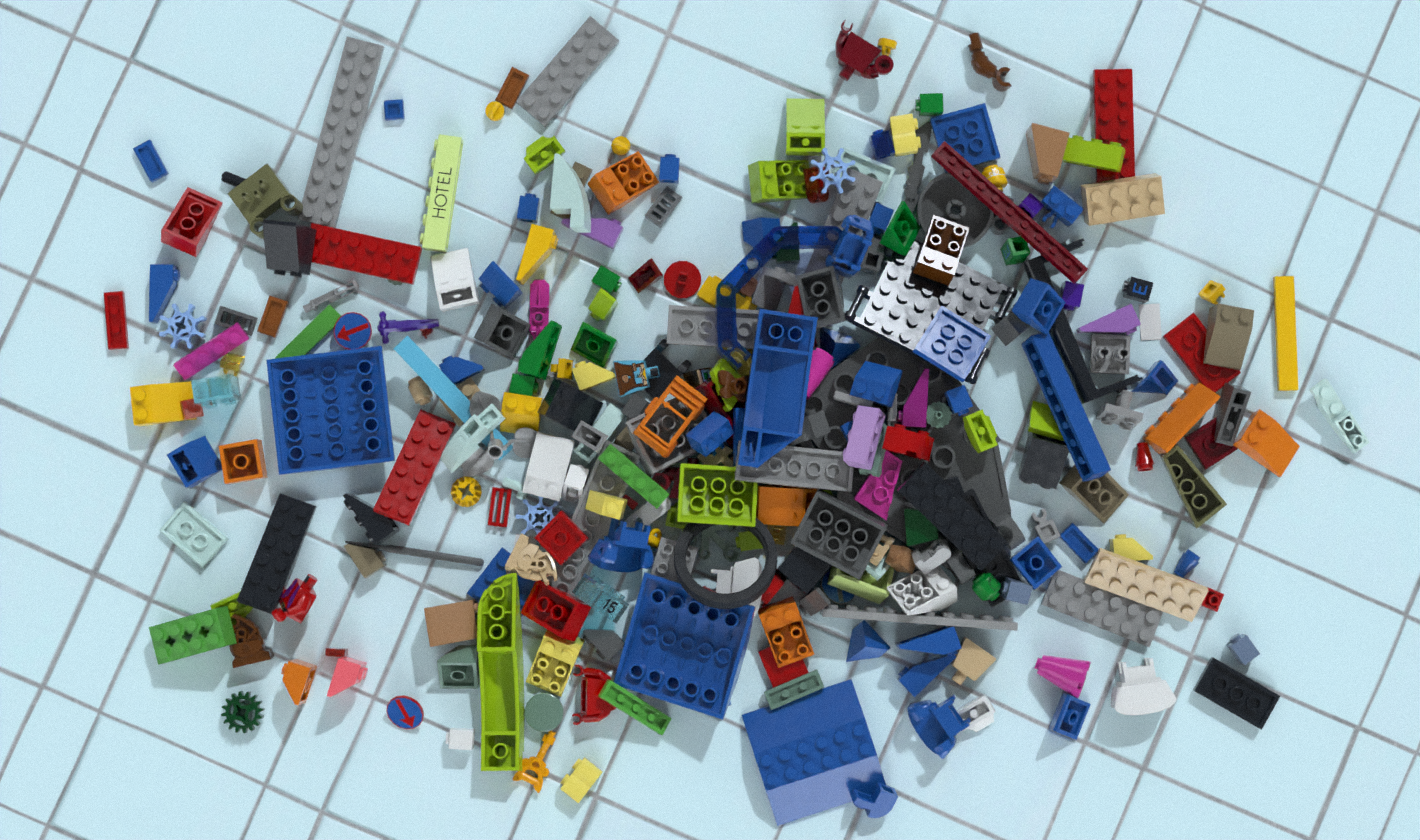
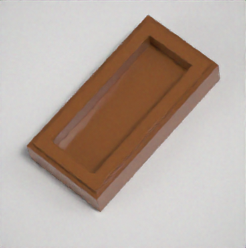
(512, 88)
(272, 316)

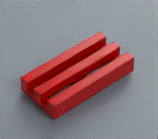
(492, 506)

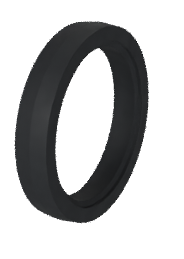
(721, 600)

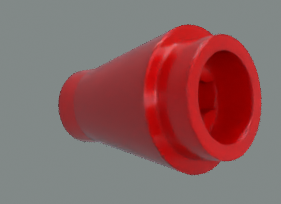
(1144, 459)

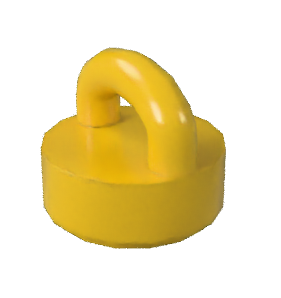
(886, 45)
(495, 111)
(620, 146)
(654, 541)

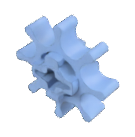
(829, 161)
(182, 334)
(534, 511)

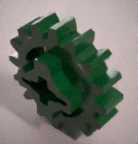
(238, 705)

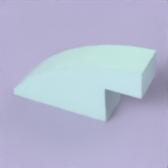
(569, 196)

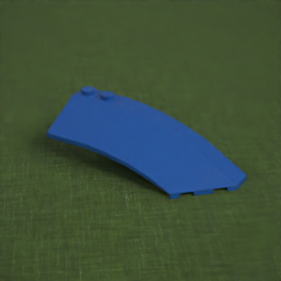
(776, 385)

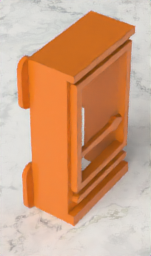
(684, 393)

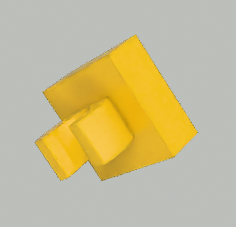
(1212, 291)
(563, 368)

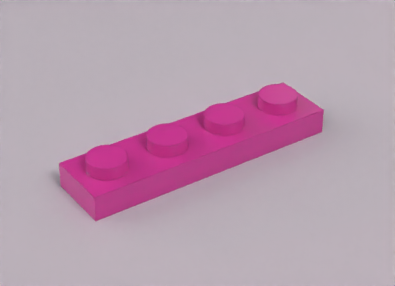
(211, 351)

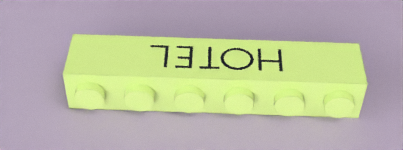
(442, 193)

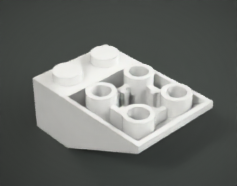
(454, 280)
(923, 592)

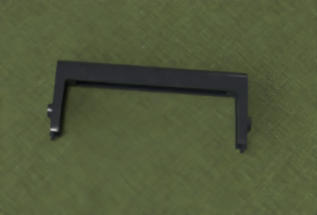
(1067, 343)

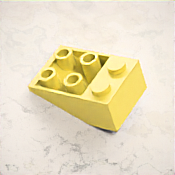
(554, 663)

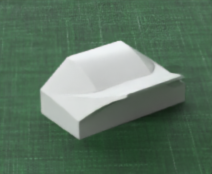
(979, 711)

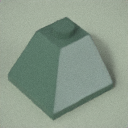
(459, 668)

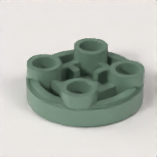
(544, 712)

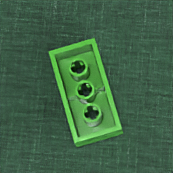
(192, 635)

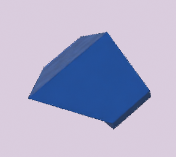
(756, 229)
(837, 344)
(1157, 380)
(865, 643)

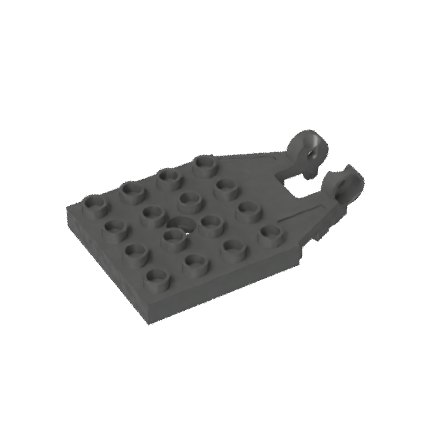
(950, 452)

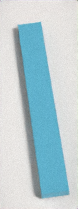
(441, 385)

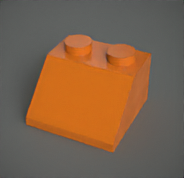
(298, 679)

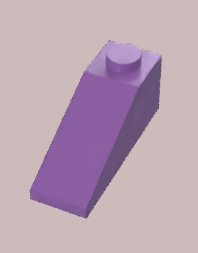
(602, 231)
(1114, 323)

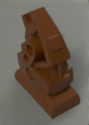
(250, 645)

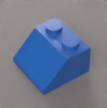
(500, 285)
(1038, 305)
(876, 383)

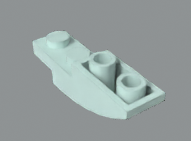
(1338, 416)
(606, 424)
(469, 435)

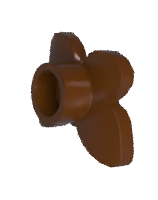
(732, 386)

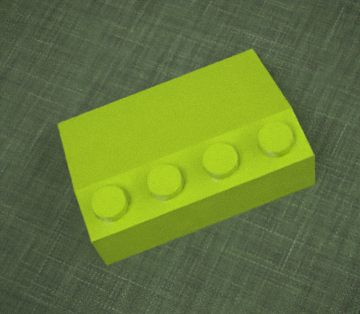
(713, 497)

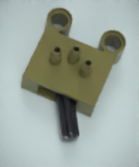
(261, 196)

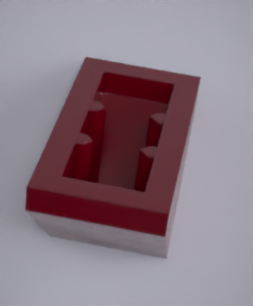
(645, 276)

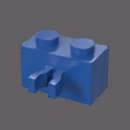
(1061, 207)
(710, 434)

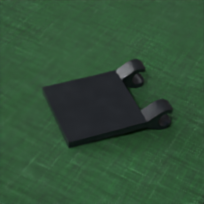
(666, 370)

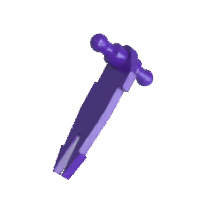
(387, 326)

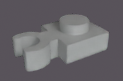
(1045, 529)

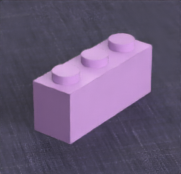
(864, 437)

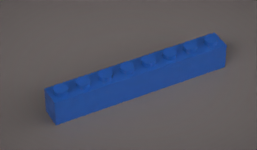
(1066, 407)

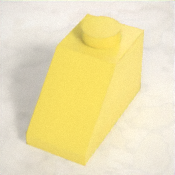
(591, 375)
(606, 504)
(1129, 548)

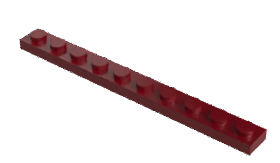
(1009, 212)

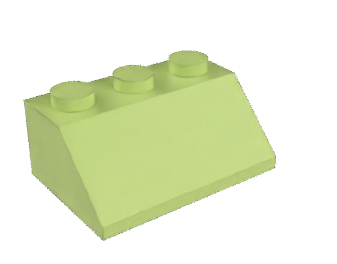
(866, 587)

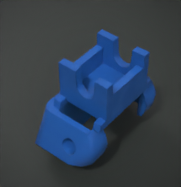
(851, 247)
(623, 548)
(937, 724)

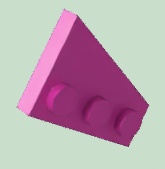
(878, 491)

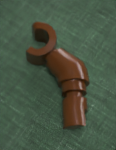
(984, 67)

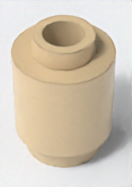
(420, 391)

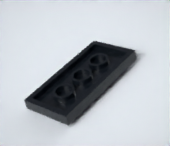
(1236, 693)

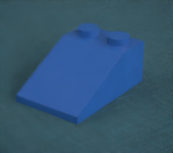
(938, 641)

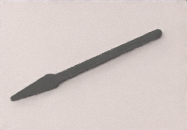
(423, 553)

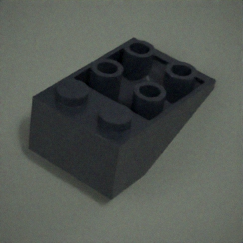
(378, 526)

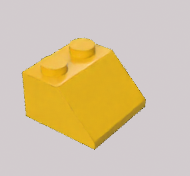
(520, 412)

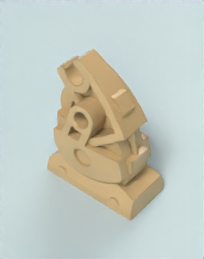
(530, 562)

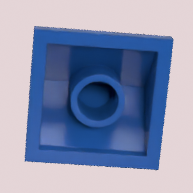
(1035, 562)
(1069, 716)

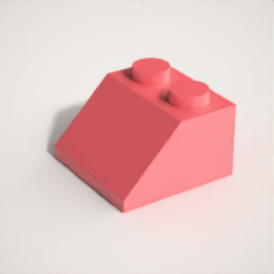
(346, 674)

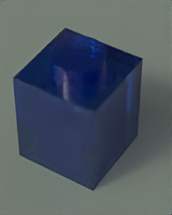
(881, 144)

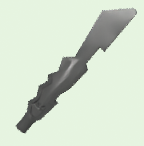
(917, 169)

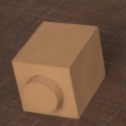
(900, 559)

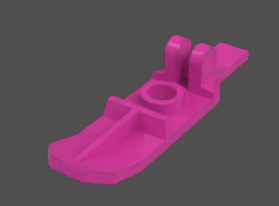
(538, 305)

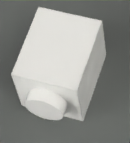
(460, 738)

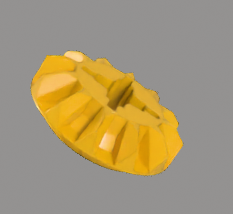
(474, 488)

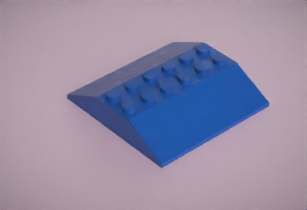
(330, 410)
(683, 648)
(813, 752)

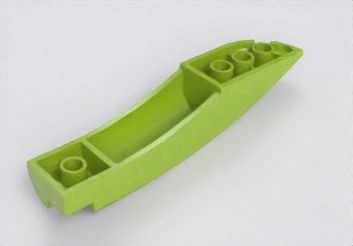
(501, 675)

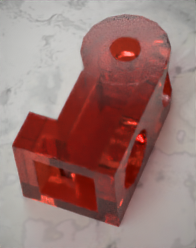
(814, 188)

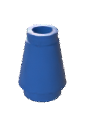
(1187, 562)

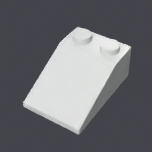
(548, 466)

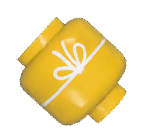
(996, 176)

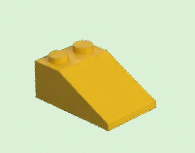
(537, 249)
(159, 402)

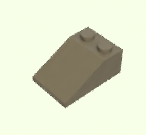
(1227, 335)
(1098, 495)

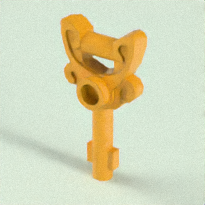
(536, 764)

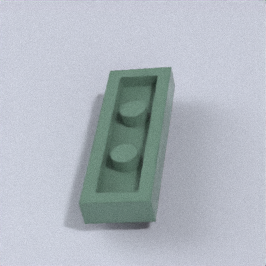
(794, 689)

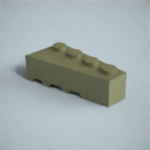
(1194, 490)

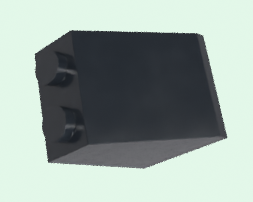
(288, 247)
(1043, 461)
(802, 569)

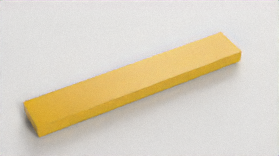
(1285, 333)

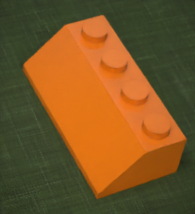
(1180, 418)

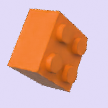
(243, 461)

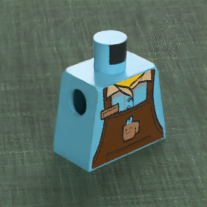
(633, 376)

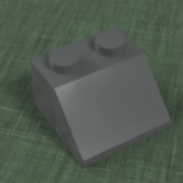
(502, 330)

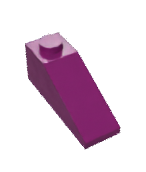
(915, 407)

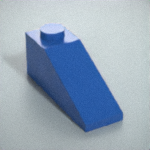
(161, 288)
(921, 674)

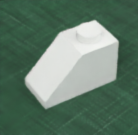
(575, 483)

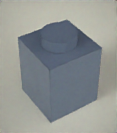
(1016, 590)
(1242, 648)

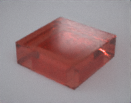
(190, 409)
(336, 652)

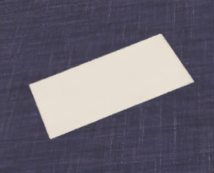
(1150, 321)

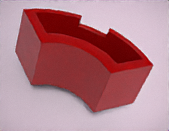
(908, 443)

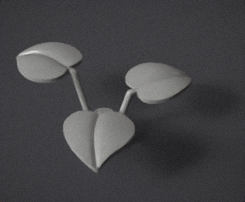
(483, 460)

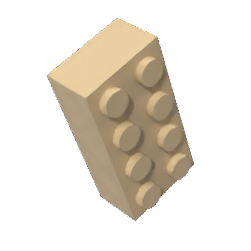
(1122, 199)

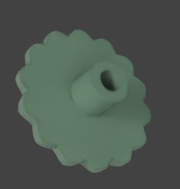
(938, 414)

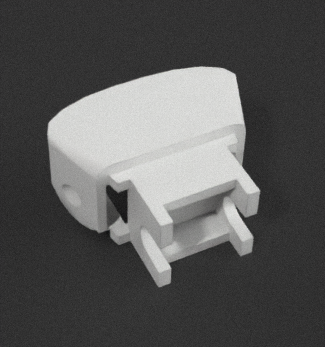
(739, 578)
(1140, 690)

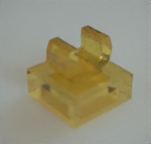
(232, 362)
(778, 533)

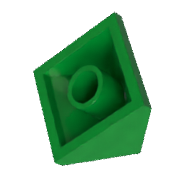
(901, 230)
(593, 344)

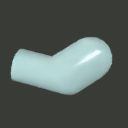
(515, 485)

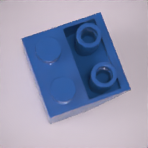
(195, 462)

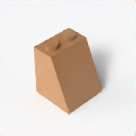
(1046, 151)
(451, 622)

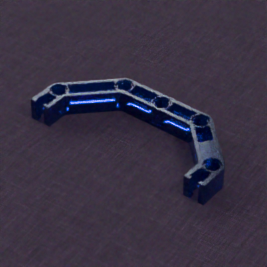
(725, 306)

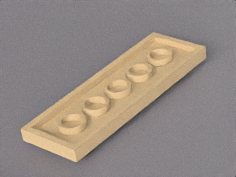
(1145, 584)

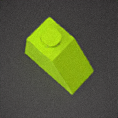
(602, 305)

